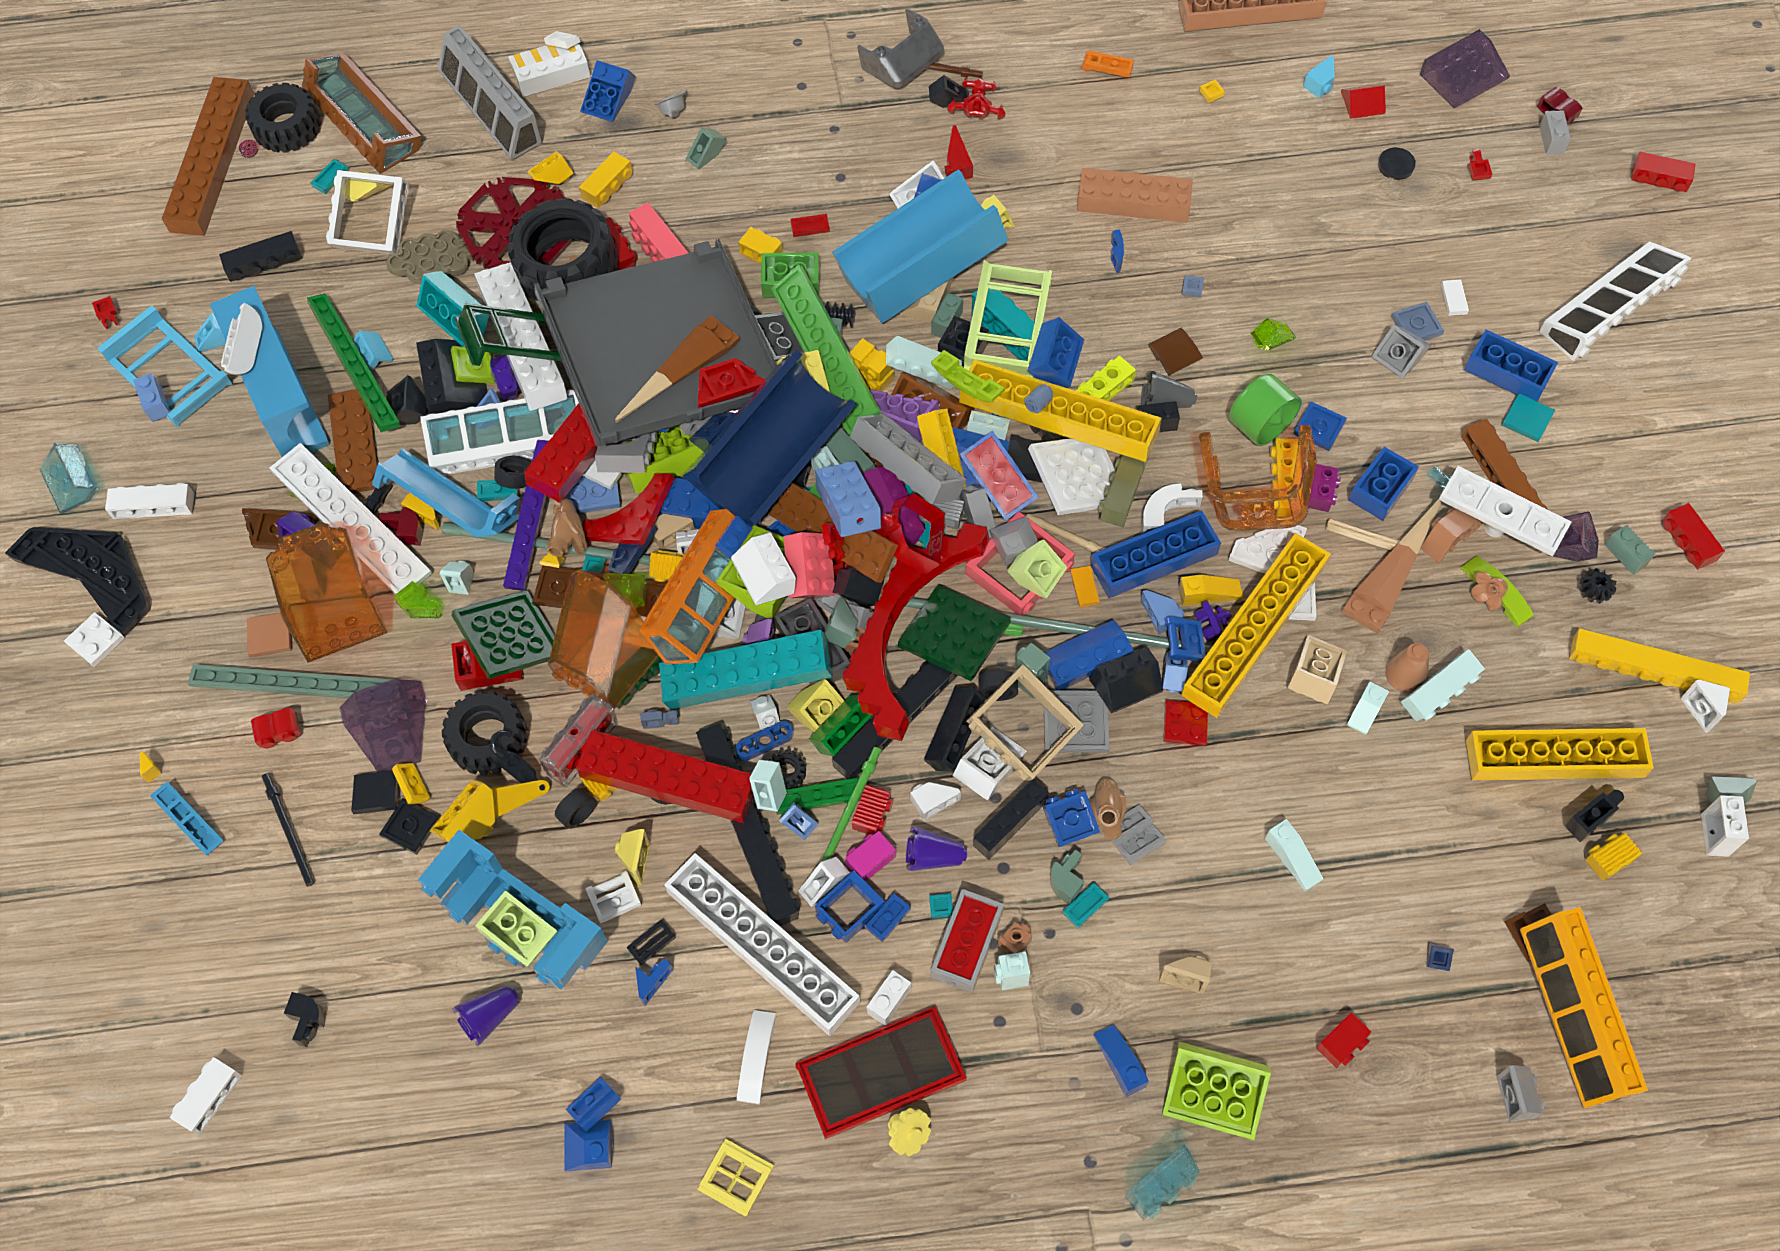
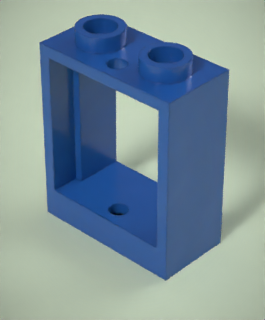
(864, 890)

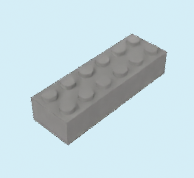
(908, 458)

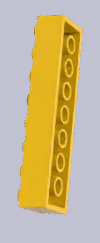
(1559, 754)

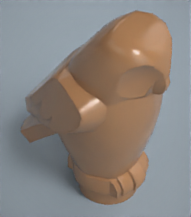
(566, 530)
(1109, 808)

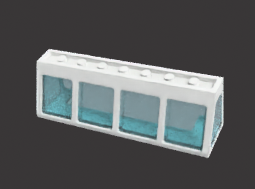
(483, 434)

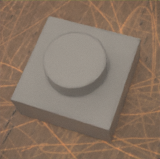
(860, 614)

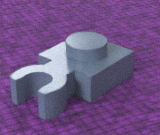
(657, 719)

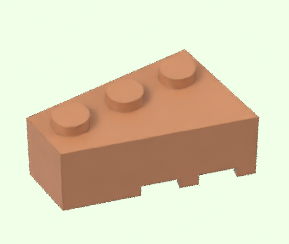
(1448, 532)

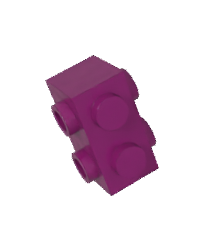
(1323, 488)

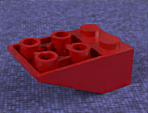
(469, 672)

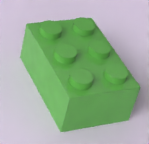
(777, 265)

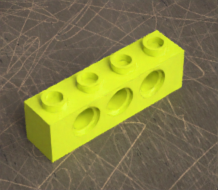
(1122, 374)

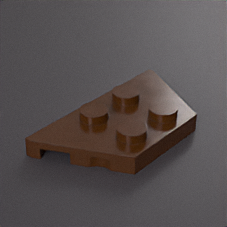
(264, 528)

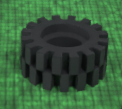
(798, 764)

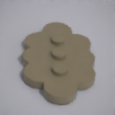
(430, 254)

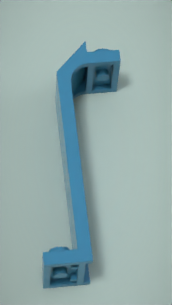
(446, 495)

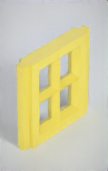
(724, 1196)

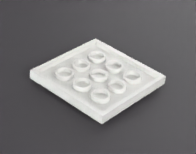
(1073, 473)

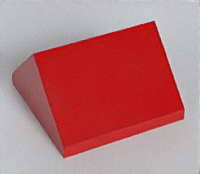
(1364, 100)

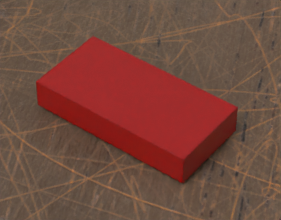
(810, 225)

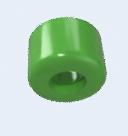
(1265, 409)

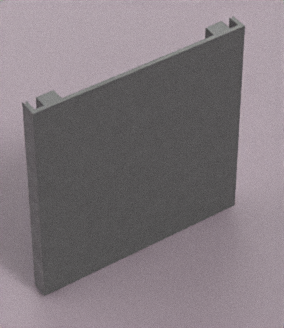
(630, 321)

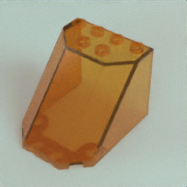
(323, 591)
(599, 640)

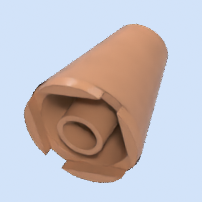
(1409, 668)

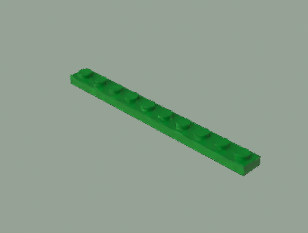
(353, 363)

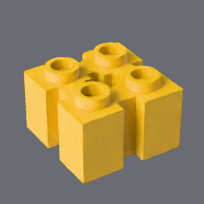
(872, 365)

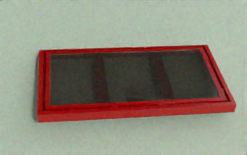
(880, 1072)

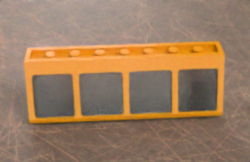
(1583, 1009)

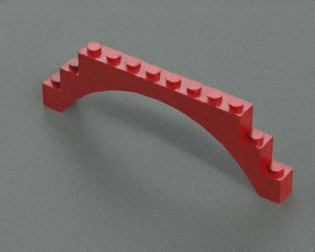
(867, 665)

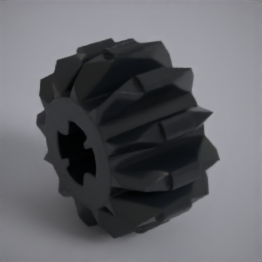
(1598, 585)

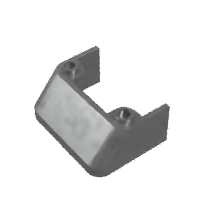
(907, 58)

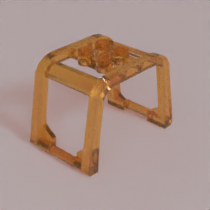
(1305, 465)

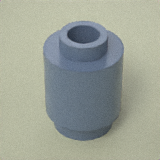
(1039, 398)

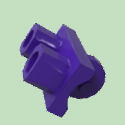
(1206, 613)

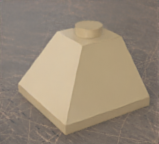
(1188, 974)

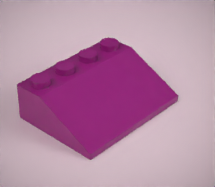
(887, 489)

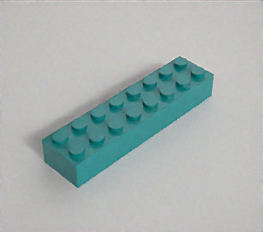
(746, 670)

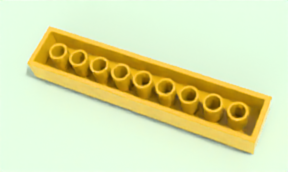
(1069, 413)
(1255, 625)

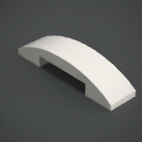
(755, 1057)

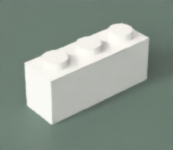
(205, 1096)

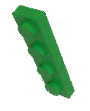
(819, 795)

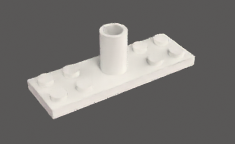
(1504, 511)

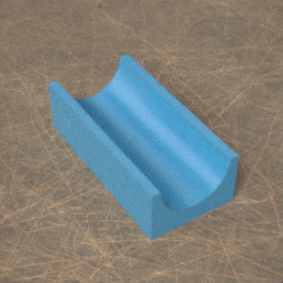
(919, 247)
(274, 380)

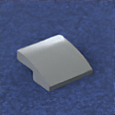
(1138, 836)

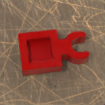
(105, 311)
(833, 540)

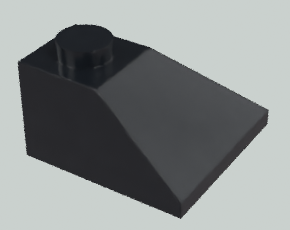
(407, 401)

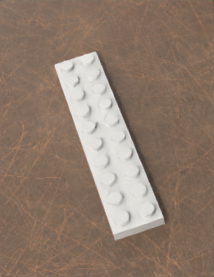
(340, 508)

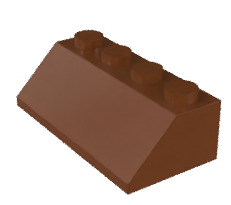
(914, 386)

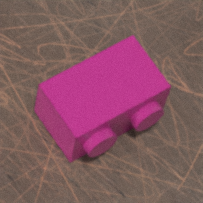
(870, 856)

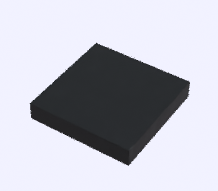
(374, 792)
(409, 826)

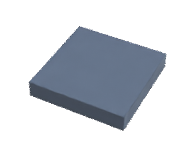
(1419, 320)

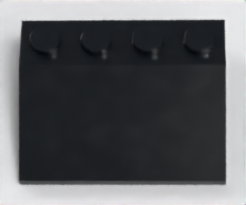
(439, 378)

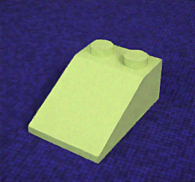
(515, 929)

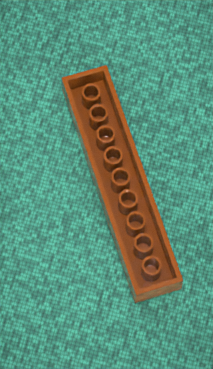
(208, 157)

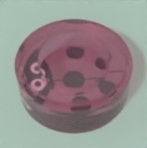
(248, 148)

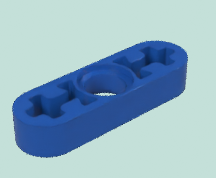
(748, 742)

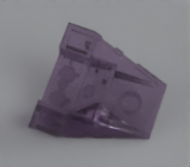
(387, 722)

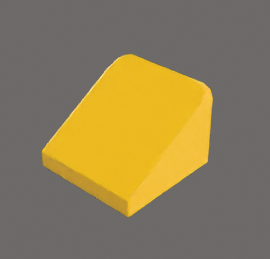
(148, 768)

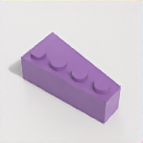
(904, 410)

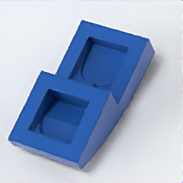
(1117, 250)

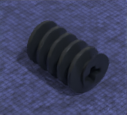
(847, 315)

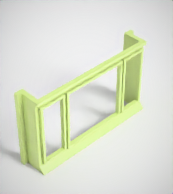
(1013, 274)

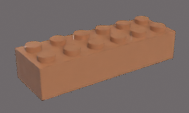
(1135, 195)

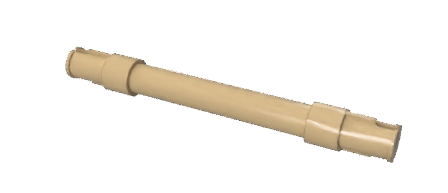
(1042, 523)

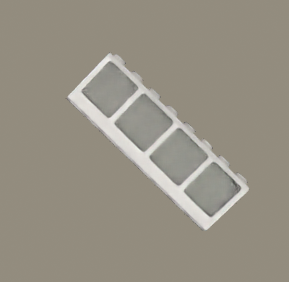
(1613, 297)

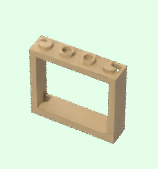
(1048, 700)

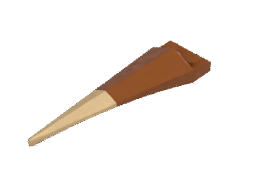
(699, 348)

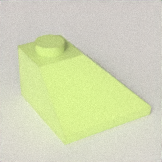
(1038, 569)

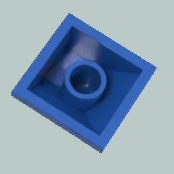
(589, 1148)

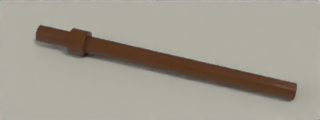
(965, 71)

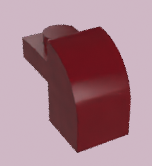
(407, 526)

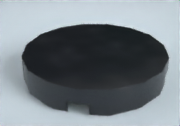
(1396, 163)

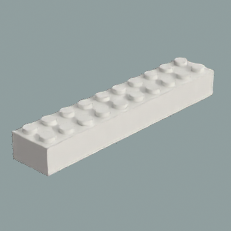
(536, 377)
(762, 944)

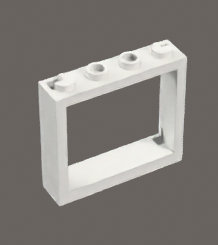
(395, 218)

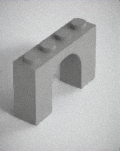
(627, 457)

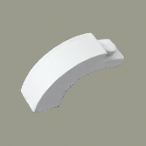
(1165, 500)

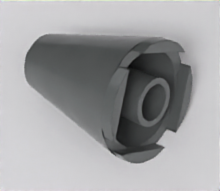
(1164, 389)

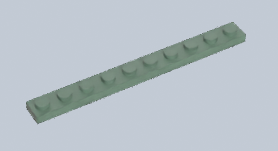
(279, 681)

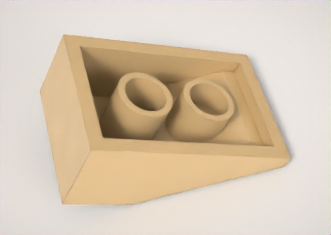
(1317, 669)

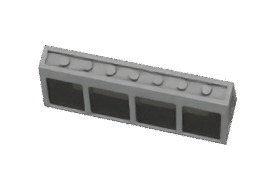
(487, 94)

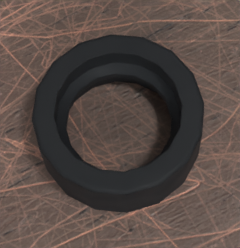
(507, 464)
(992, 680)
(575, 808)

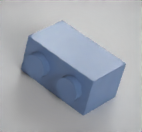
(151, 397)

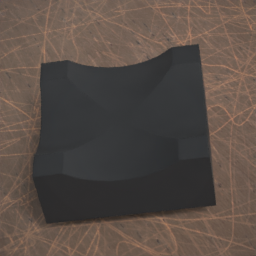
(1021, 456)

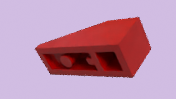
(958, 156)

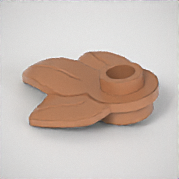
(1489, 590)

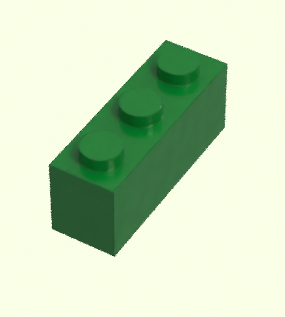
(839, 727)

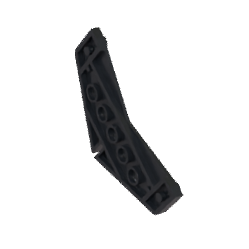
(94, 559)

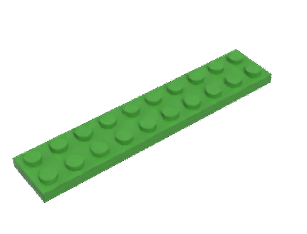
(817, 332)

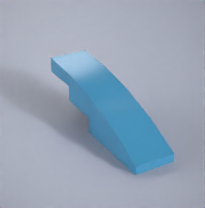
(186, 818)

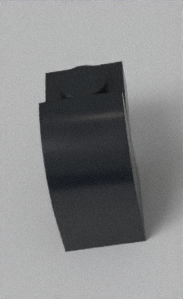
(308, 1013)

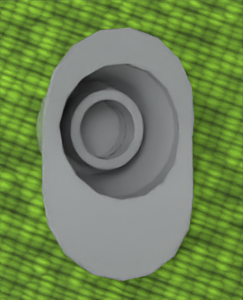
(672, 104)

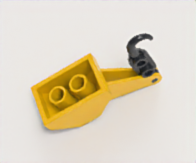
(480, 805)

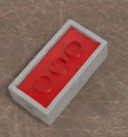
(967, 941)

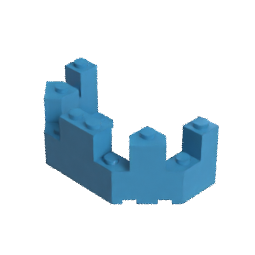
(484, 880)

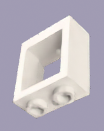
(1728, 833)

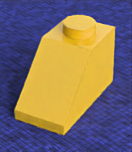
(552, 170)
(423, 511)

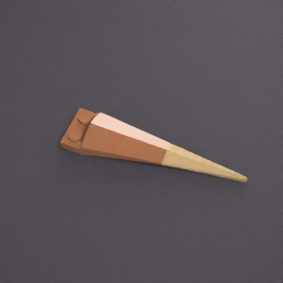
(1378, 593)

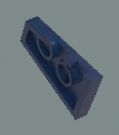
(627, 555)

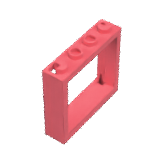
(1018, 606)

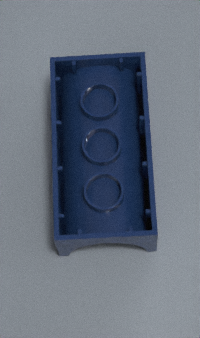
(768, 441)

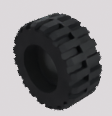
(277, 101)
(469, 713)

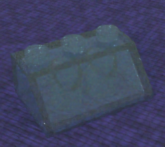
(68, 477)
(1163, 1184)

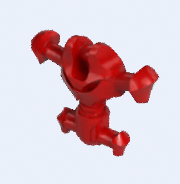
(976, 103)

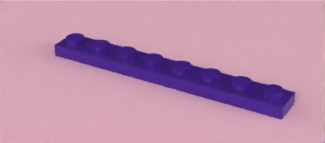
(525, 534)

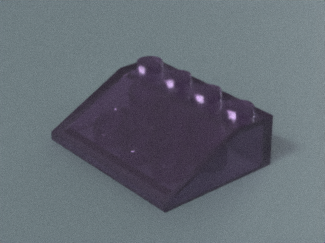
(1465, 69)

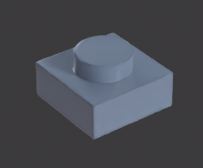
(1193, 286)

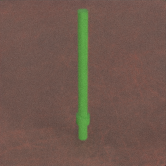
(868, 769)

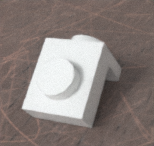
(765, 711)

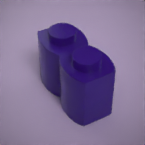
(503, 378)

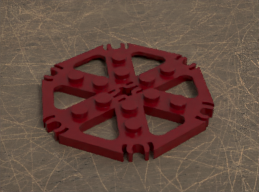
(502, 222)

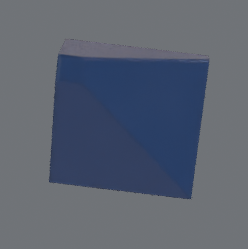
(1439, 956)

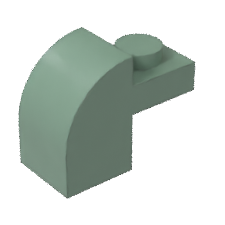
(1062, 879)

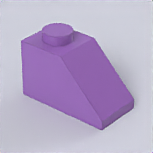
(759, 632)

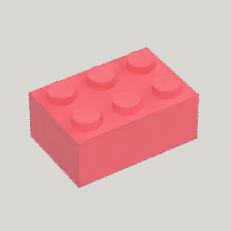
(810, 565)

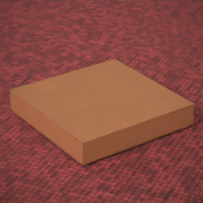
(267, 635)

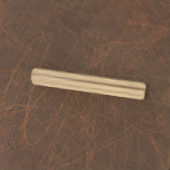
(1361, 534)

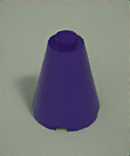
(933, 851)
(484, 1013)

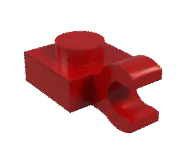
(1479, 168)

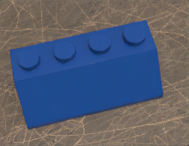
(1080, 656)

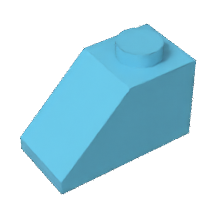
(1321, 78)
(209, 335)

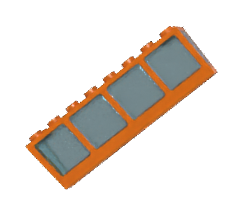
(692, 600)

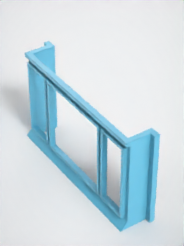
(138, 330)

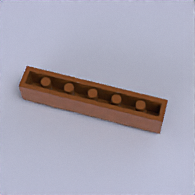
(1497, 461)

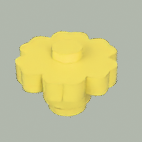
(909, 1131)

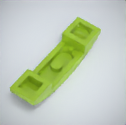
(965, 380)
(1515, 605)

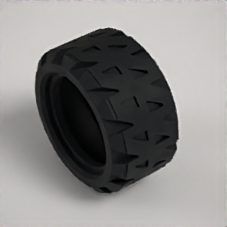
(557, 222)

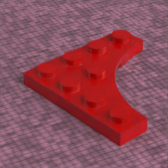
(633, 521)

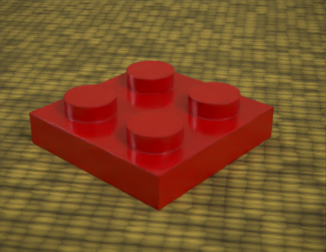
(1185, 723)

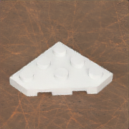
(1263, 548)

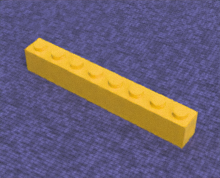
(1655, 664)

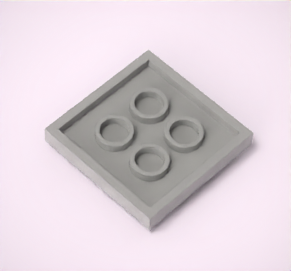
(1090, 711)

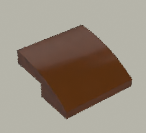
(1175, 351)
(1524, 919)

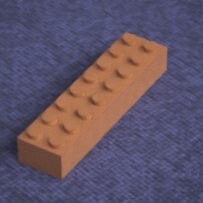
(1229, 13)

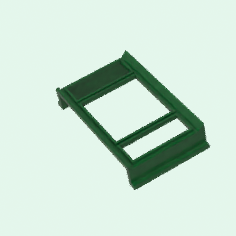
(474, 340)

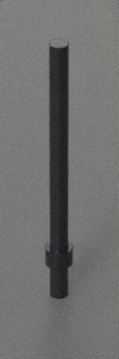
(274, 795)

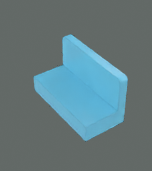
(371, 348)

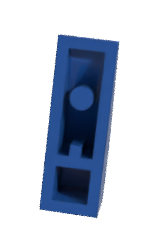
(1121, 1061)

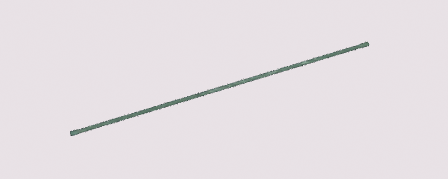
(454, 529)

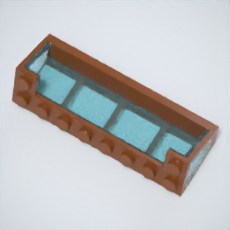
(360, 110)

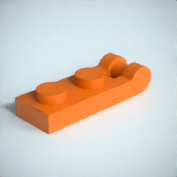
(1107, 64)

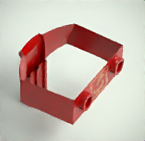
(891, 527)

